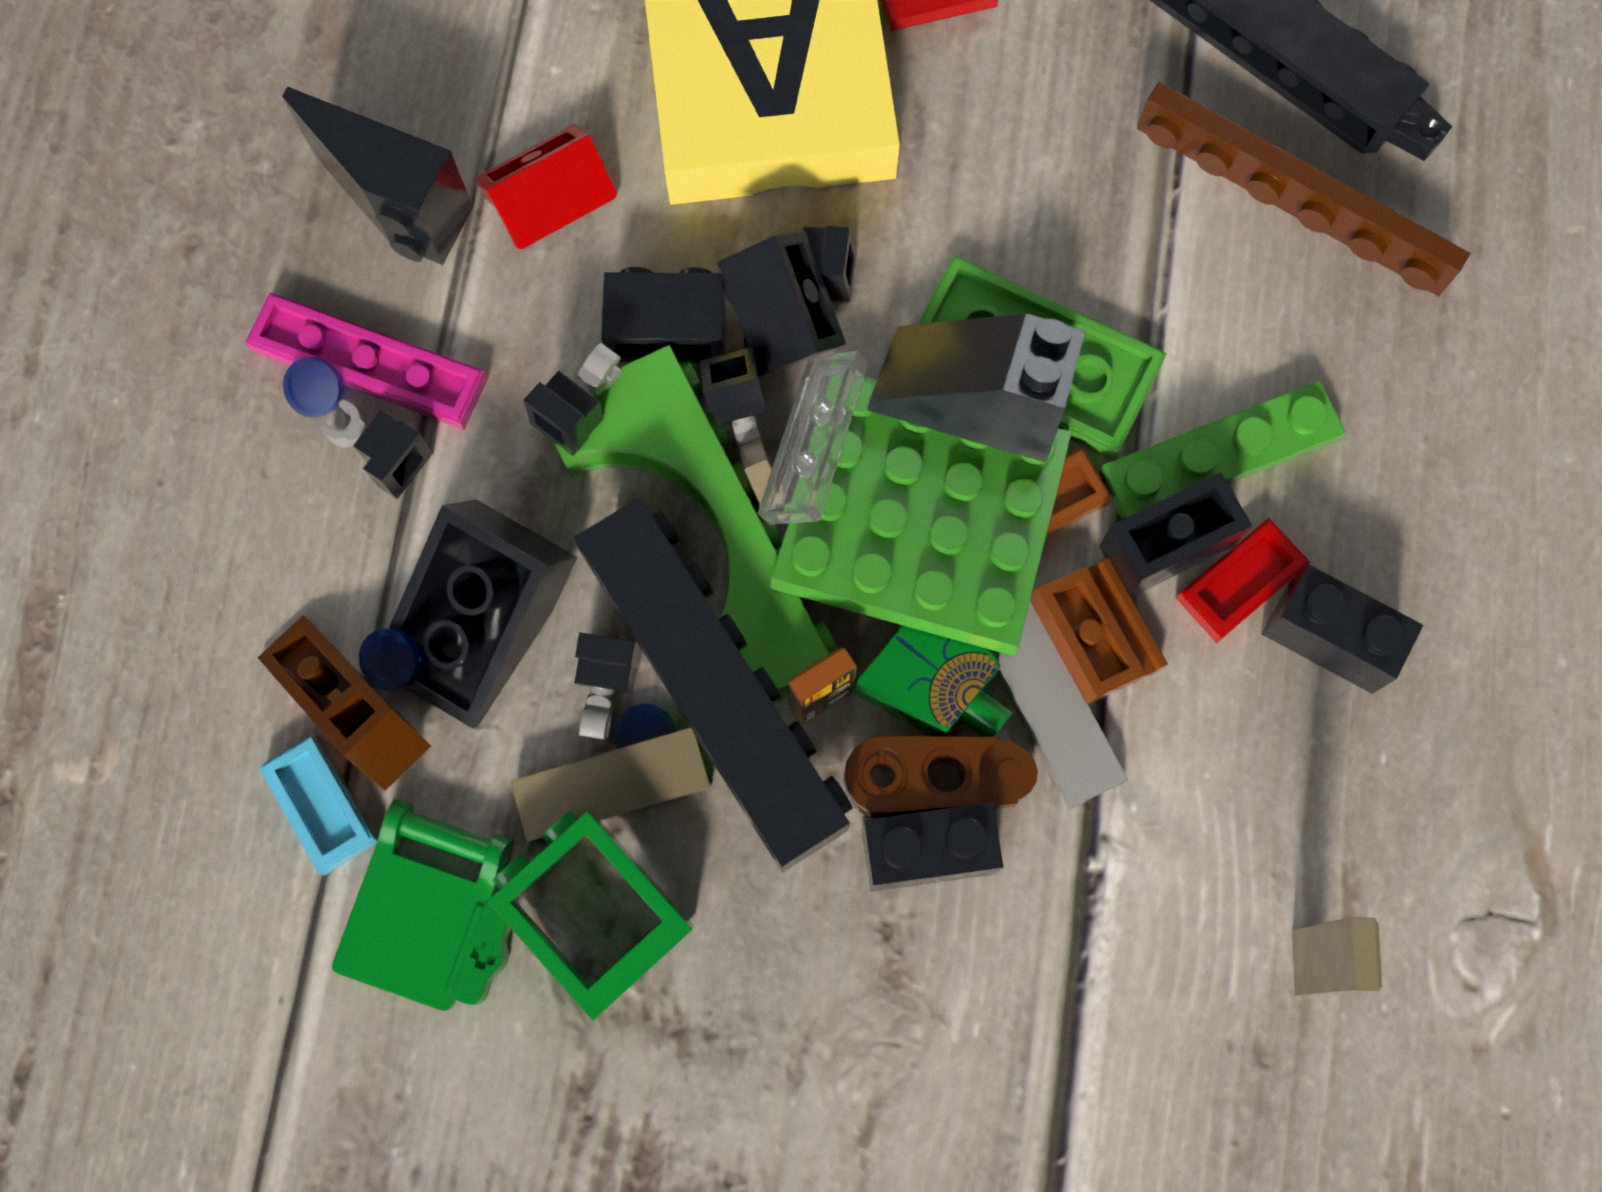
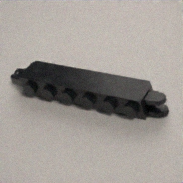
(1321, 69)

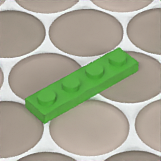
(1232, 445)

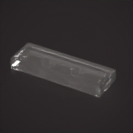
(813, 439)

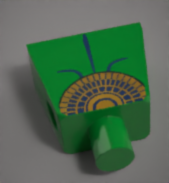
(934, 684)

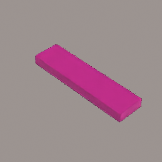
(369, 360)

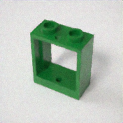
(636, 961)

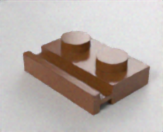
(1097, 630)

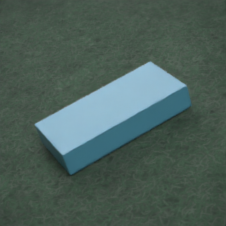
(318, 804)

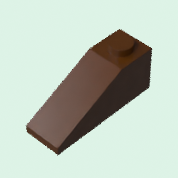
(344, 704)

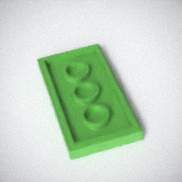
(1111, 368)

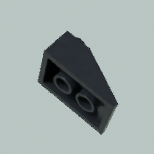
(393, 177)
(982, 379)
(477, 605)

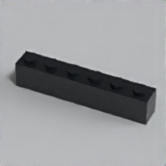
(713, 684)

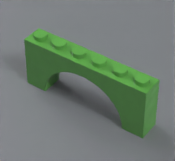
(662, 430)

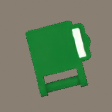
(422, 926)

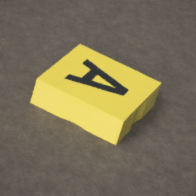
(770, 95)

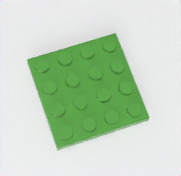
(926, 531)

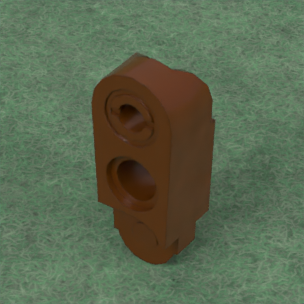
(987, 767)

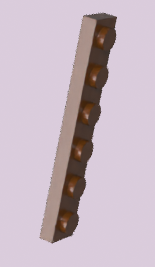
(1301, 190)

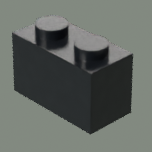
(781, 301)
(663, 309)
(1175, 534)
(1342, 629)
(931, 847)

